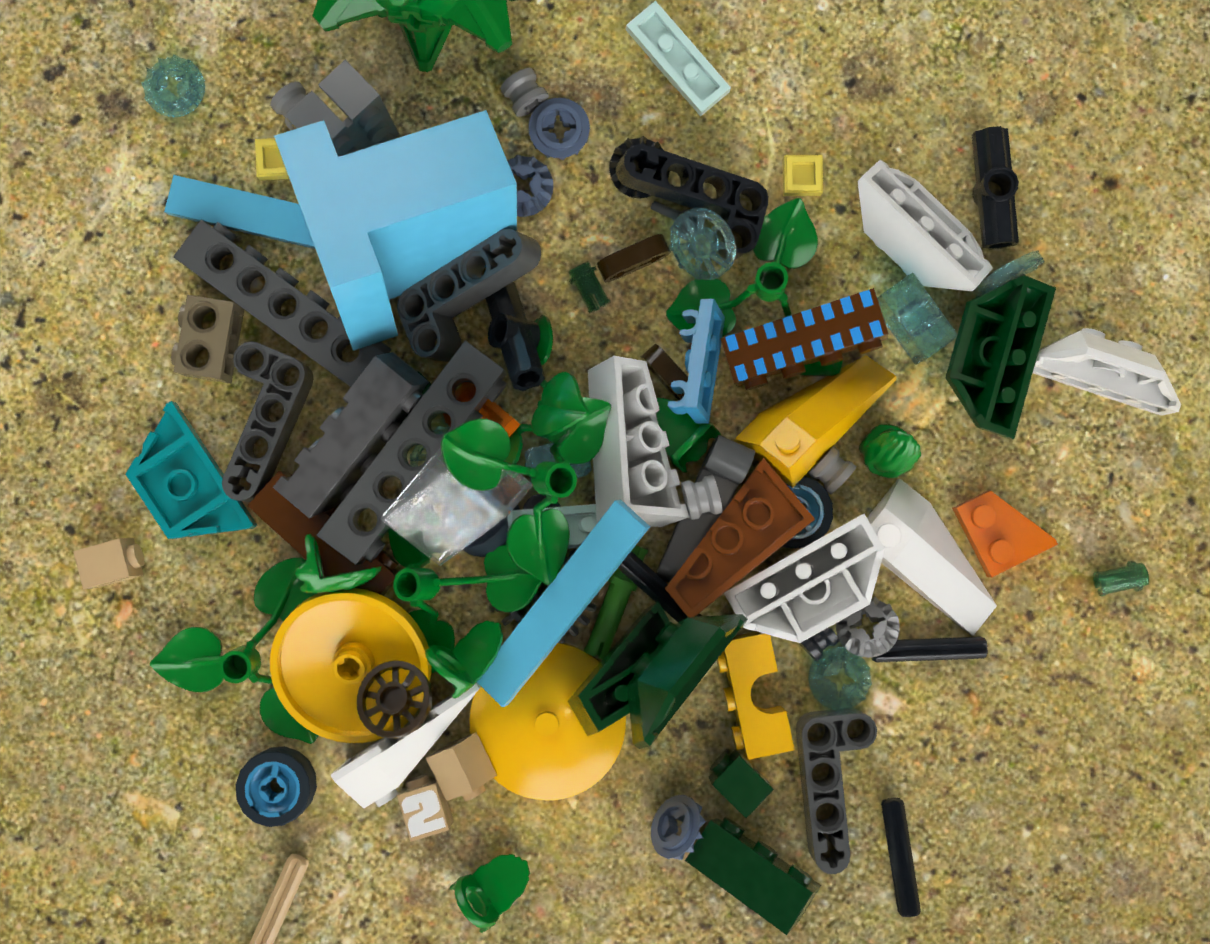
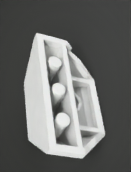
(919, 231)
(1109, 370)
(813, 584)

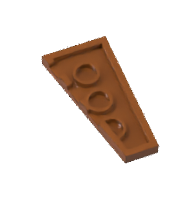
(745, 534)

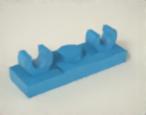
(700, 361)

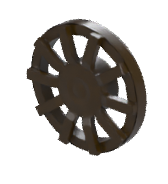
(394, 699)

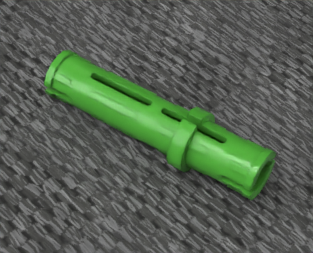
(612, 610)

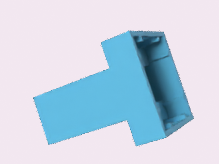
(397, 210)

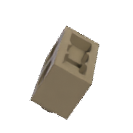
(219, 340)

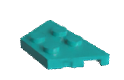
(184, 482)

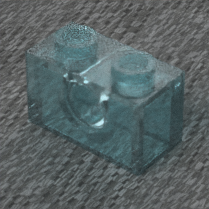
(915, 319)

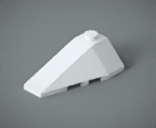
(928, 557)
(386, 763)

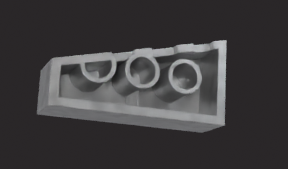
(353, 435)

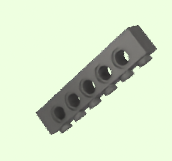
(203, 254)
(467, 365)

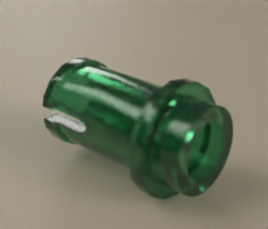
(588, 284)
(1123, 578)

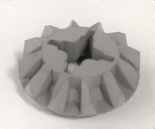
(884, 634)

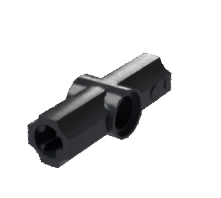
(994, 164)
(515, 338)

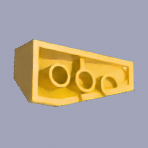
(810, 422)

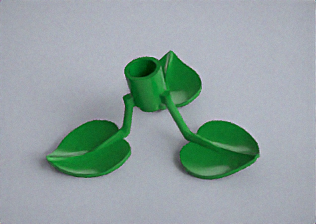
(784, 240)
(560, 400)
(476, 459)
(507, 587)
(195, 659)

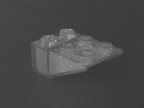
(446, 516)

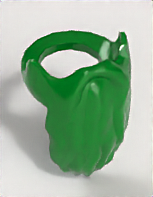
(686, 438)
(890, 452)
(313, 573)
(469, 657)
(491, 889)

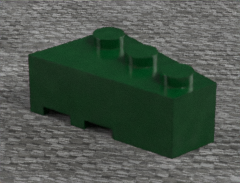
(753, 874)

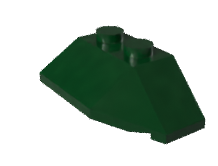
(999, 352)
(674, 670)

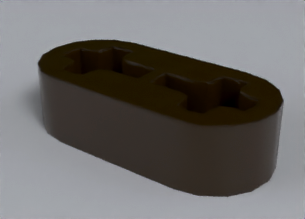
(633, 258)
(664, 368)

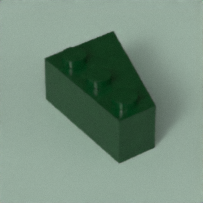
(604, 693)

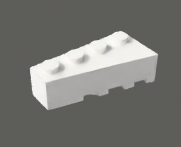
(633, 452)

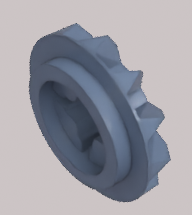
(571, 115)
(540, 185)
(665, 827)

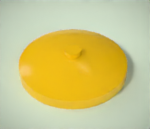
(330, 649)
(537, 737)

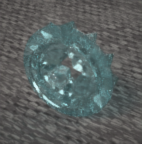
(190, 89)
(826, 690)

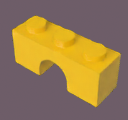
(759, 730)

